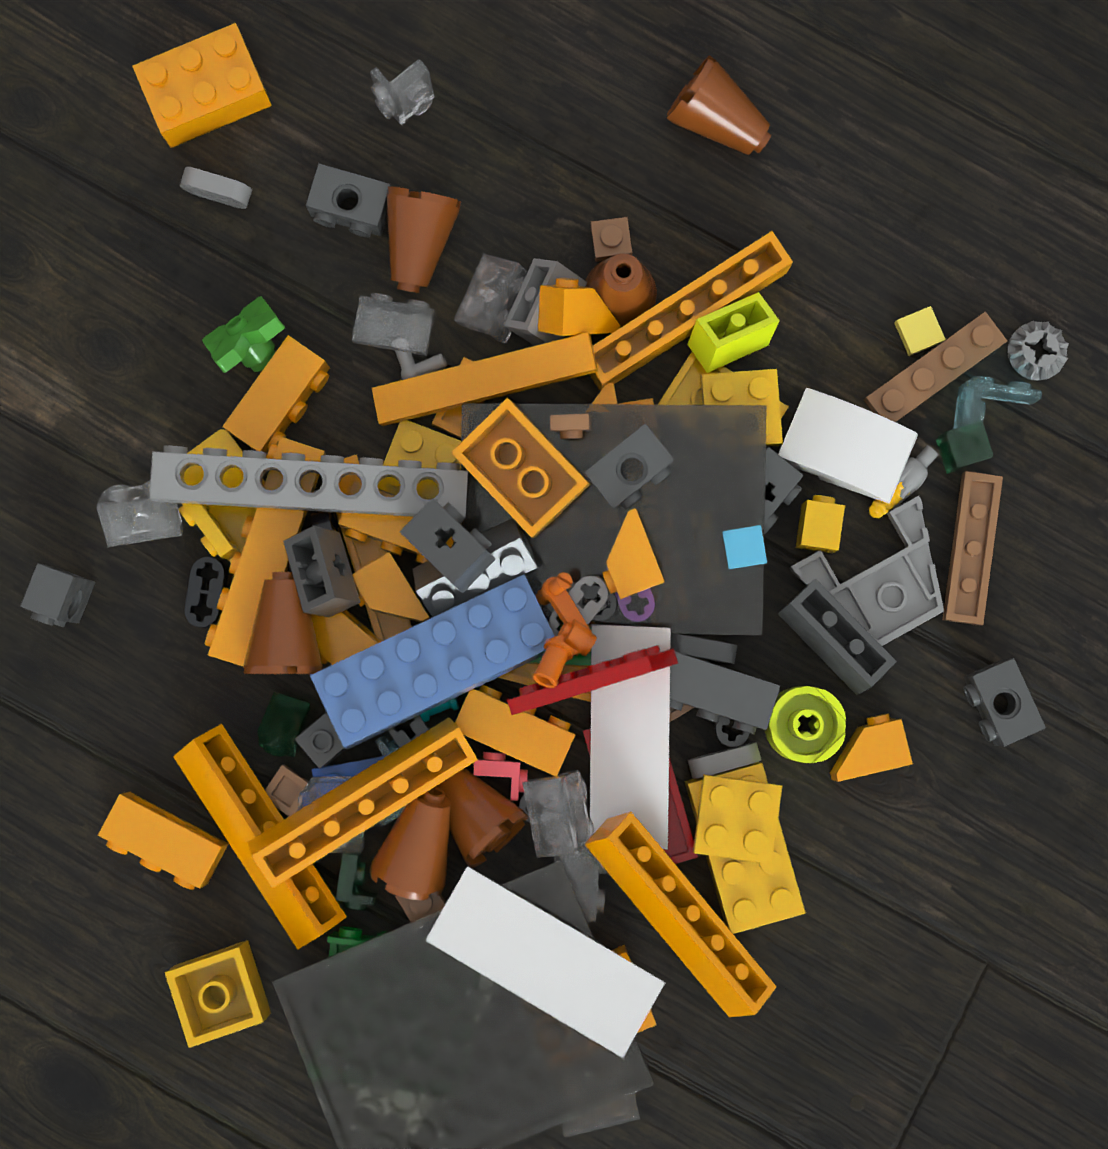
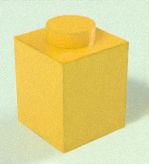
(820, 524)

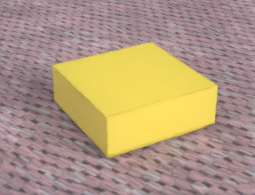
(919, 331)

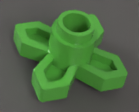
(245, 338)

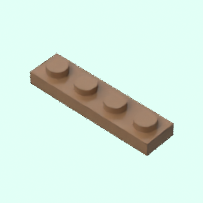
(936, 369)
(972, 548)

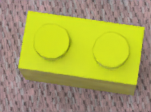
(732, 332)

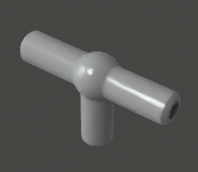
(410, 369)

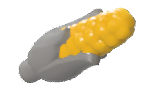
(910, 480)

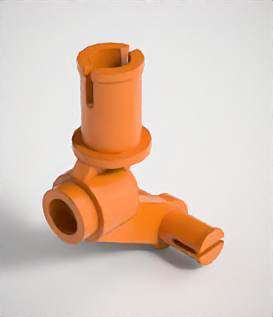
(572, 637)

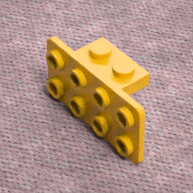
(218, 523)

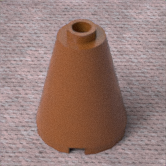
(719, 110)
(417, 234)
(623, 286)
(282, 634)
(480, 816)
(416, 848)

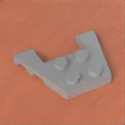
(892, 593)

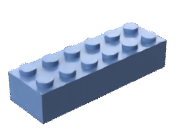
(433, 662)

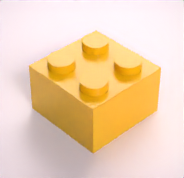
(218, 993)

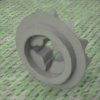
(1023, 358)

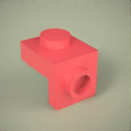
(496, 765)

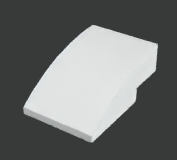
(847, 445)

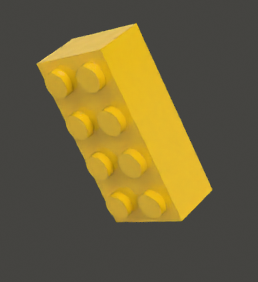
(747, 890)

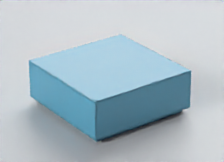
(744, 547)

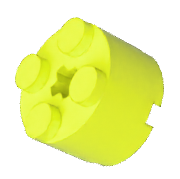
(826, 726)

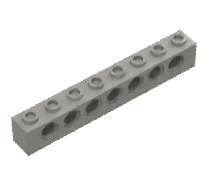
(169, 482)

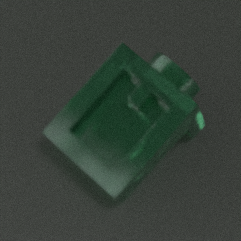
(964, 446)
(282, 725)
(352, 874)

